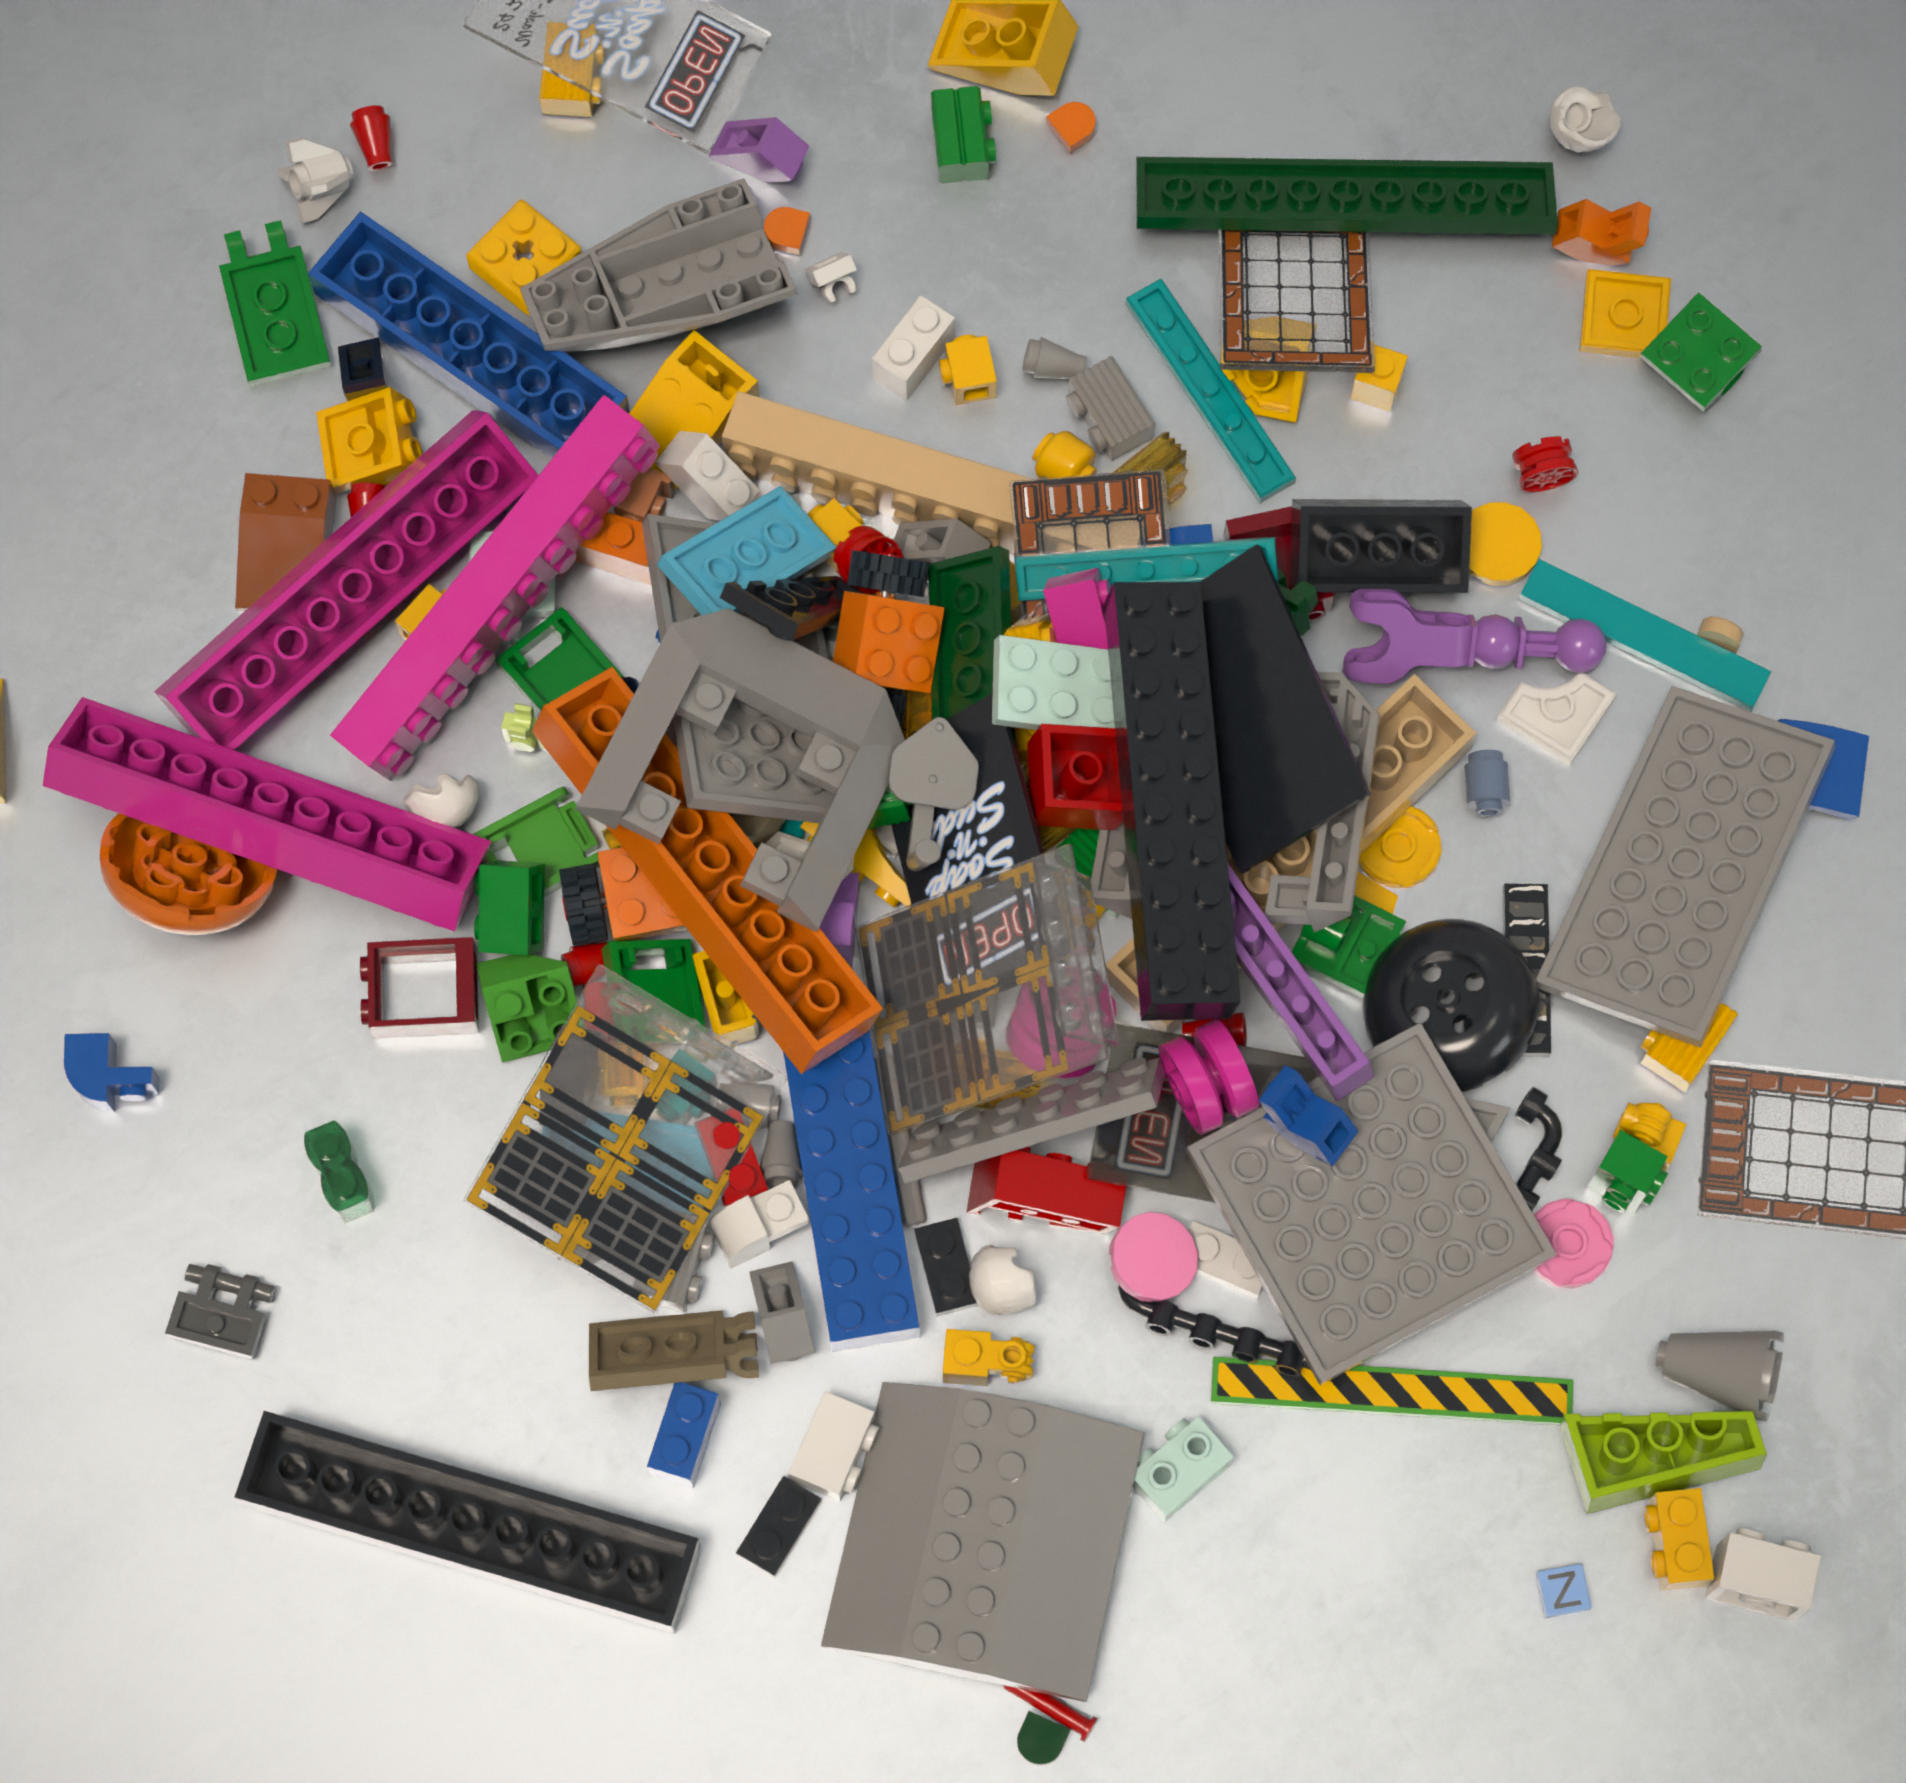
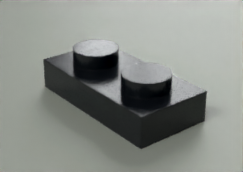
(945, 1266)
(779, 1527)

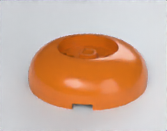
(169, 883)

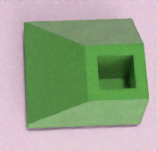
(526, 1002)

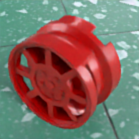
(1545, 464)
(866, 540)

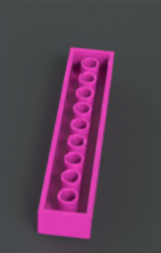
(348, 583)
(497, 589)
(265, 813)

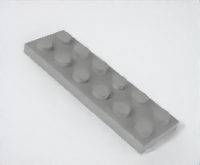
(1032, 1120)

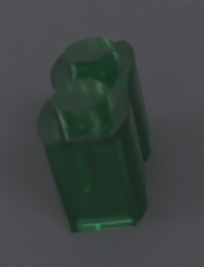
(337, 1165)

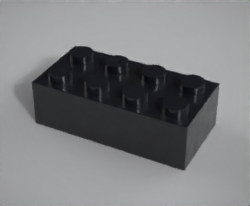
(1381, 545)

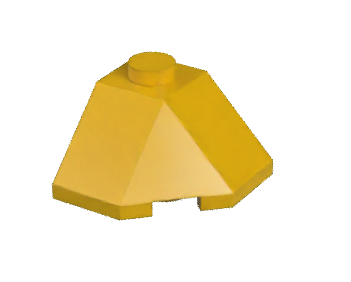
(1271, 392)

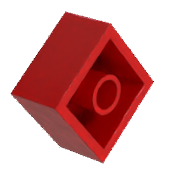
(1074, 777)

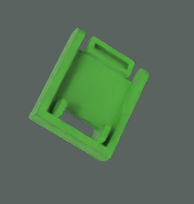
(545, 836)

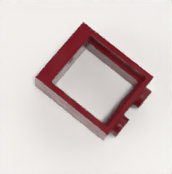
(461, 950)

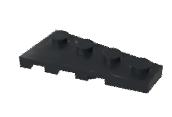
(791, 607)

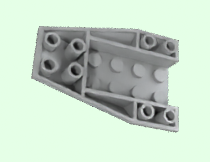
(662, 276)

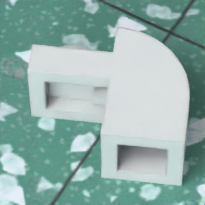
(751, 1223)

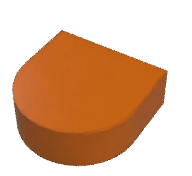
(1072, 124)
(787, 229)

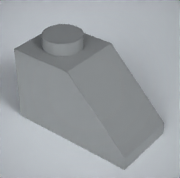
(938, 540)
(782, 1312)

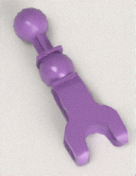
(1457, 640)

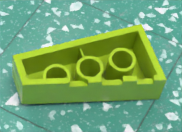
(1636, 1456)

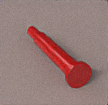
(1056, 1710)

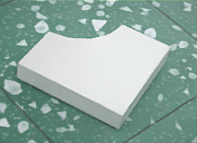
(1558, 717)

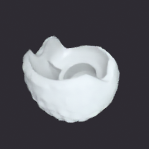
(1583, 119)
(448, 803)
(999, 1283)

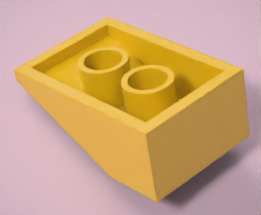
(1006, 44)

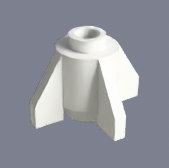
(318, 175)

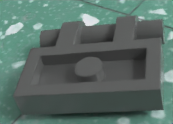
(215, 1323)

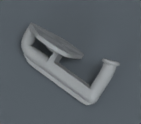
(931, 772)

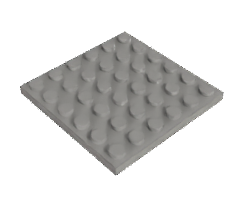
(1393, 1232)

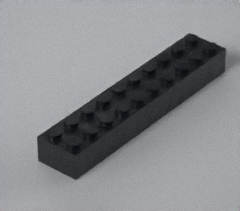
(1171, 802)
(468, 1521)

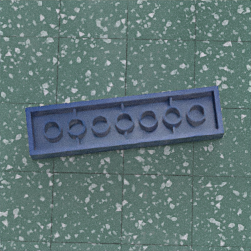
(457, 335)
(853, 1199)

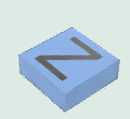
(1563, 1591)

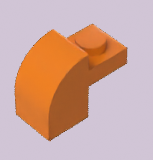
(1601, 235)

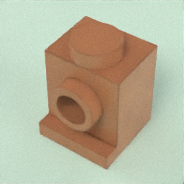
(646, 495)

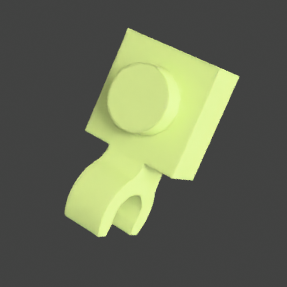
(518, 728)

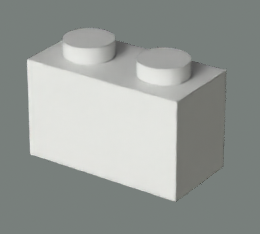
(913, 347)
(706, 475)
(833, 1447)

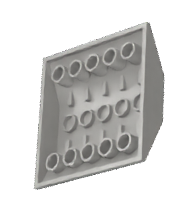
(984, 1538)

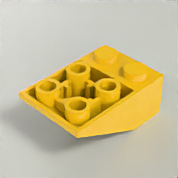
(692, 393)

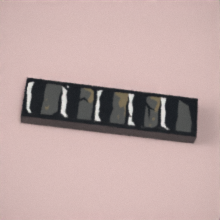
(1528, 929)

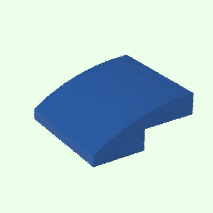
(1843, 779)

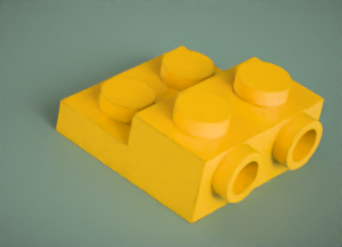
(368, 439)

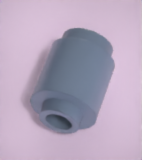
(1487, 782)

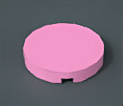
(1580, 1241)
(1153, 1257)

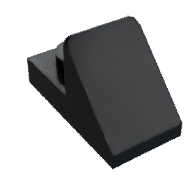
(362, 368)

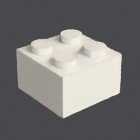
(1764, 1575)

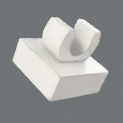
(830, 271)

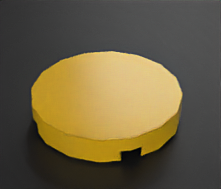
(1503, 543)
(1400, 860)

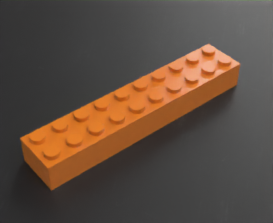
(777, 966)

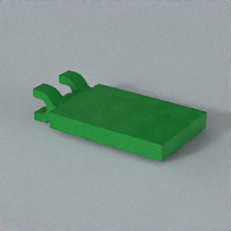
(273, 309)

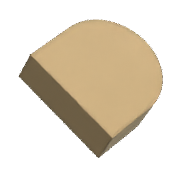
(1721, 632)

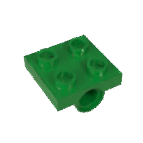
(1701, 352)
(1348, 947)

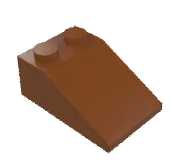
(278, 528)

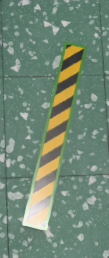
(1396, 1392)

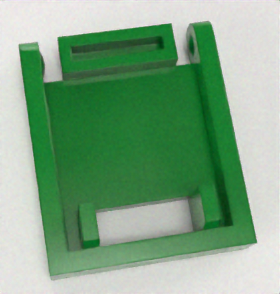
(560, 670)
(674, 985)

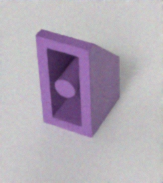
(760, 149)

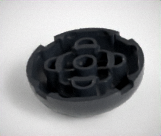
(1501, 1012)

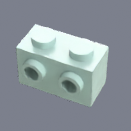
(1180, 1467)

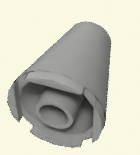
(1725, 1366)

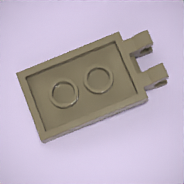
(671, 1349)

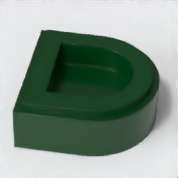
(1041, 1740)

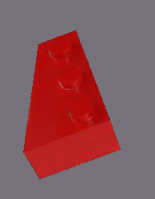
(1046, 1190)

